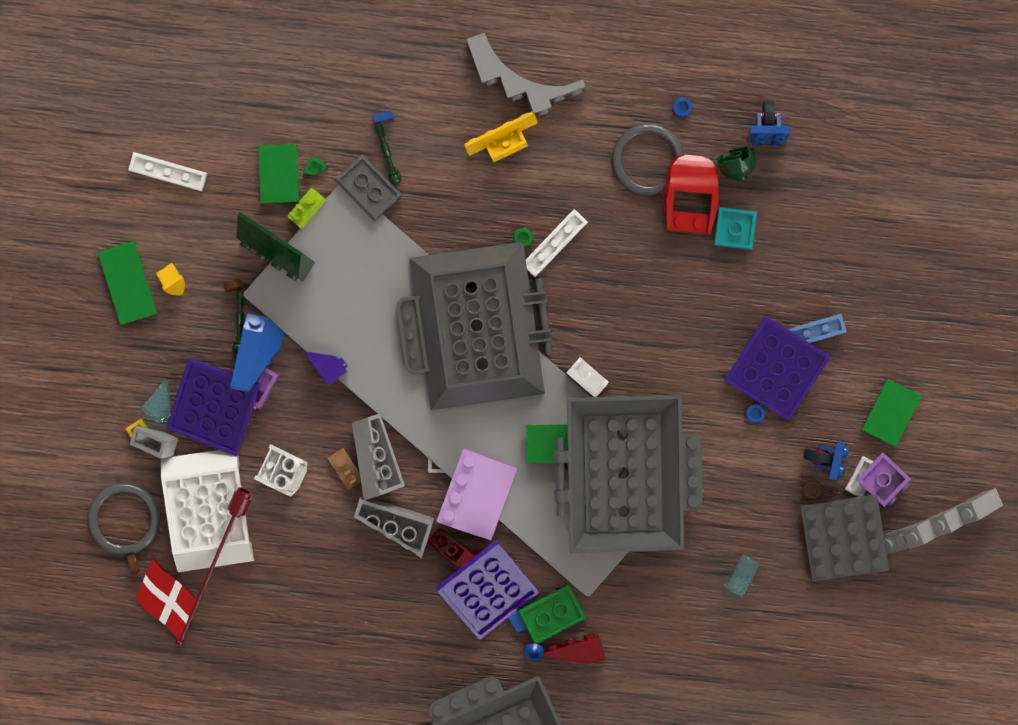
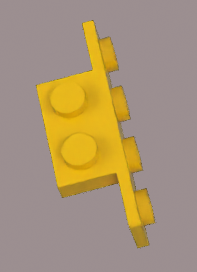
(504, 139)

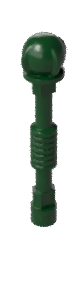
(394, 176)
(239, 321)

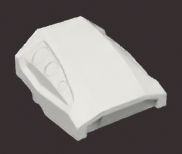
(282, 471)

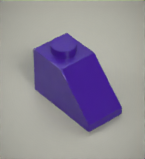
(328, 366)

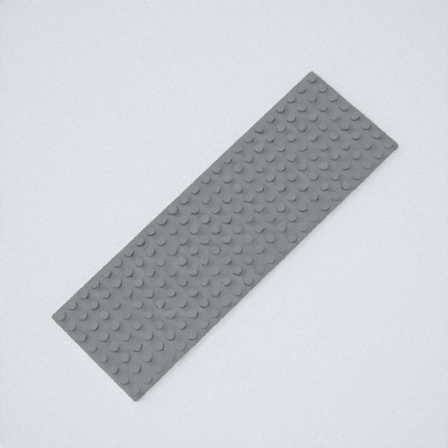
(351, 313)

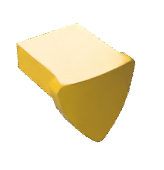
(172, 281)

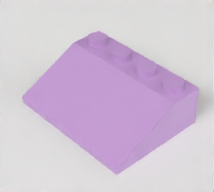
(476, 494)

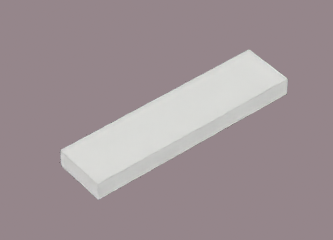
(167, 171)
(555, 242)

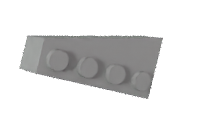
(375, 458)
(396, 523)

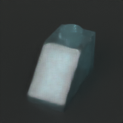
(160, 403)
(742, 575)

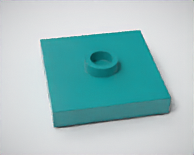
(735, 228)

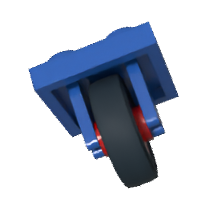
(765, 128)
(822, 457)

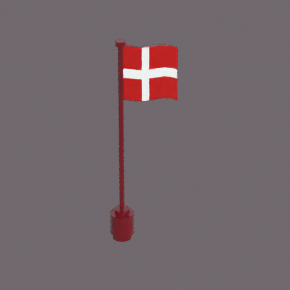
(169, 598)

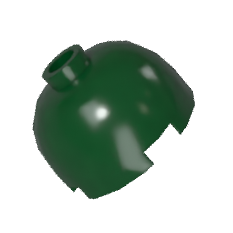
(738, 163)

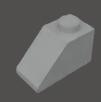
(154, 442)

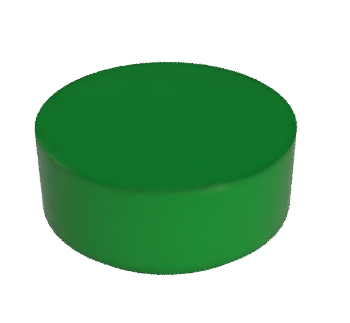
(523, 235)

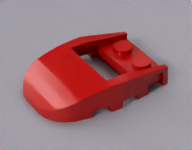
(695, 175)

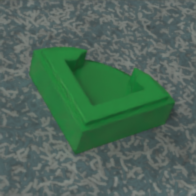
(315, 167)

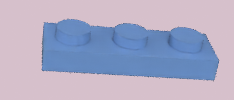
(821, 328)

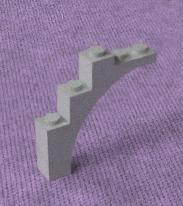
(538, 95)
(944, 522)

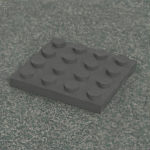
(844, 537)

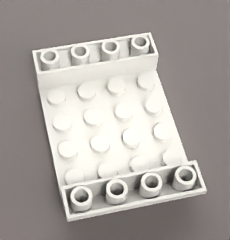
(196, 505)

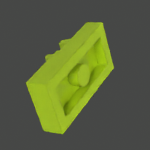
(306, 208)

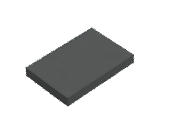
(368, 187)

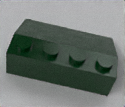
(273, 248)

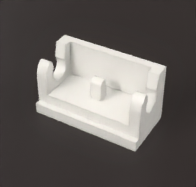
(587, 377)

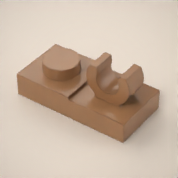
(345, 468)

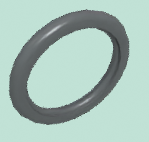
(621, 144)
(154, 519)

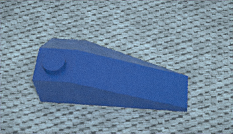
(257, 347)

